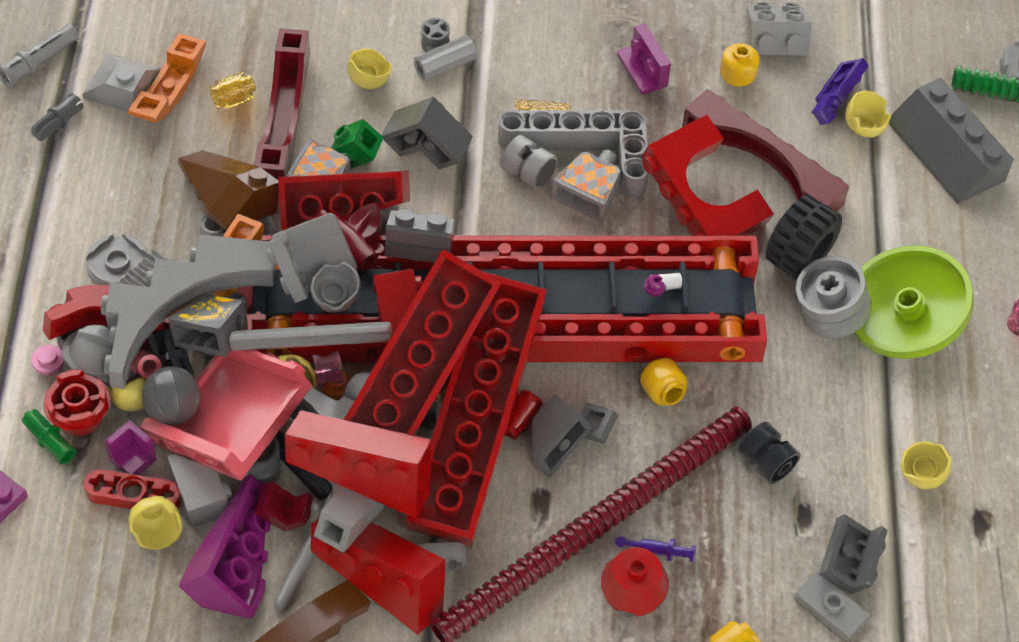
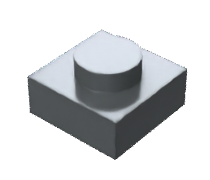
(601, 421)

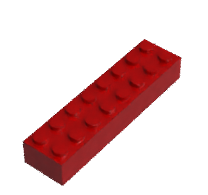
(478, 413)

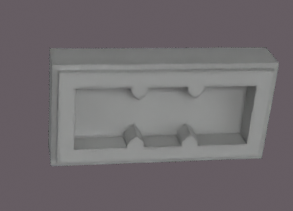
(832, 606)

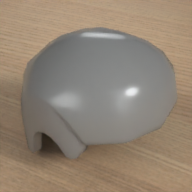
(335, 287)

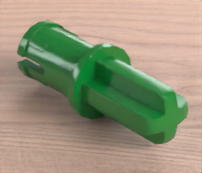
(48, 436)

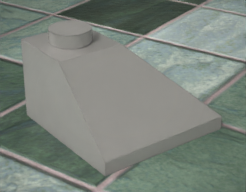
(119, 81)

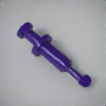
(660, 548)

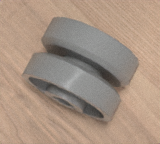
(833, 296)

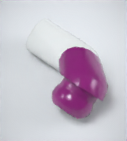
(657, 284)

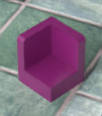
(130, 449)

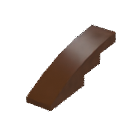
(320, 617)

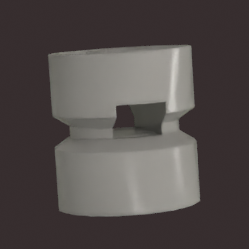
(533, 164)

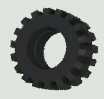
(803, 235)

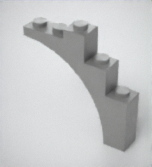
(212, 267)
(346, 511)

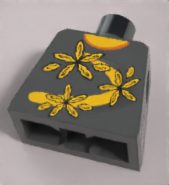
(209, 323)

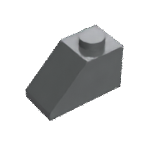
(556, 433)

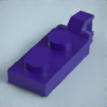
(837, 89)

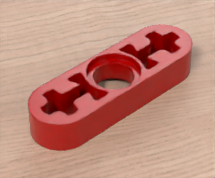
(124, 480)

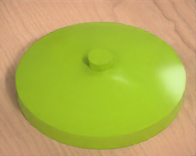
(917, 302)

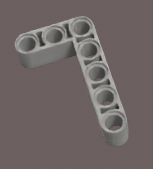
(585, 131)

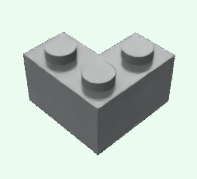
(429, 129)

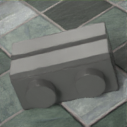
(418, 235)

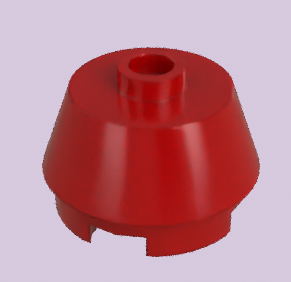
(77, 402)
(635, 581)

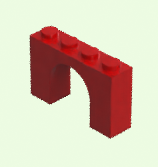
(668, 164)

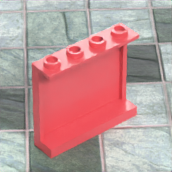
(239, 411)

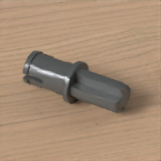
(56, 117)

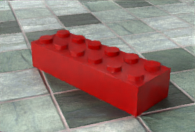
(424, 346)

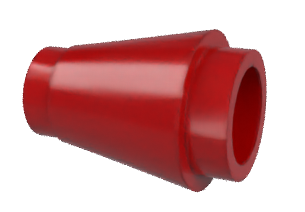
(524, 410)

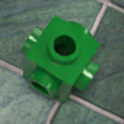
(357, 142)

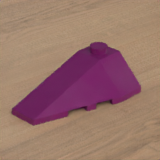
(229, 561)

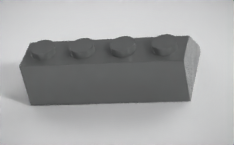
(951, 141)

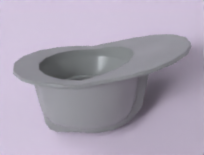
(88, 350)

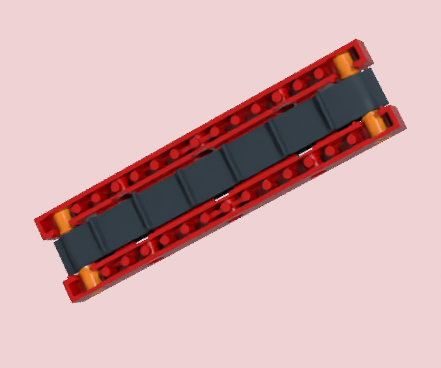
(592, 298)

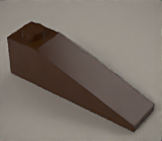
(230, 187)

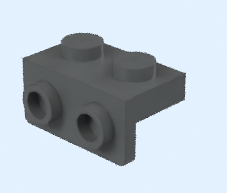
(853, 555)

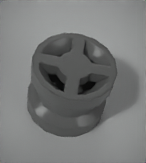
(434, 33)

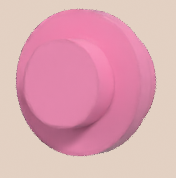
(47, 360)

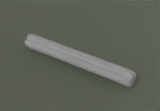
(311, 336)

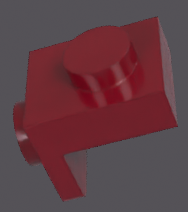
(282, 507)

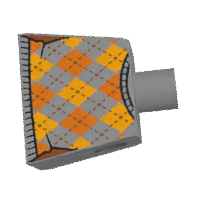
(319, 159)
(588, 184)

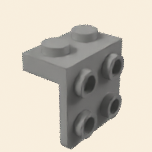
(779, 29)
(305, 250)

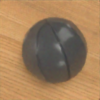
(171, 395)

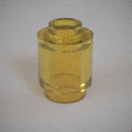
(232, 90)

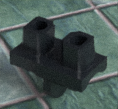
(162, 345)

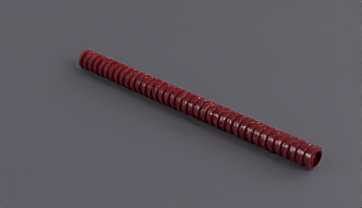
(591, 525)

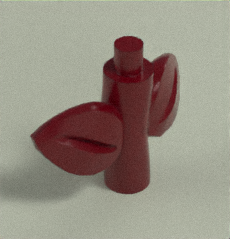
(361, 228)

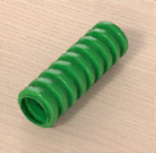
(985, 83)

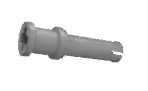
(27, 61)

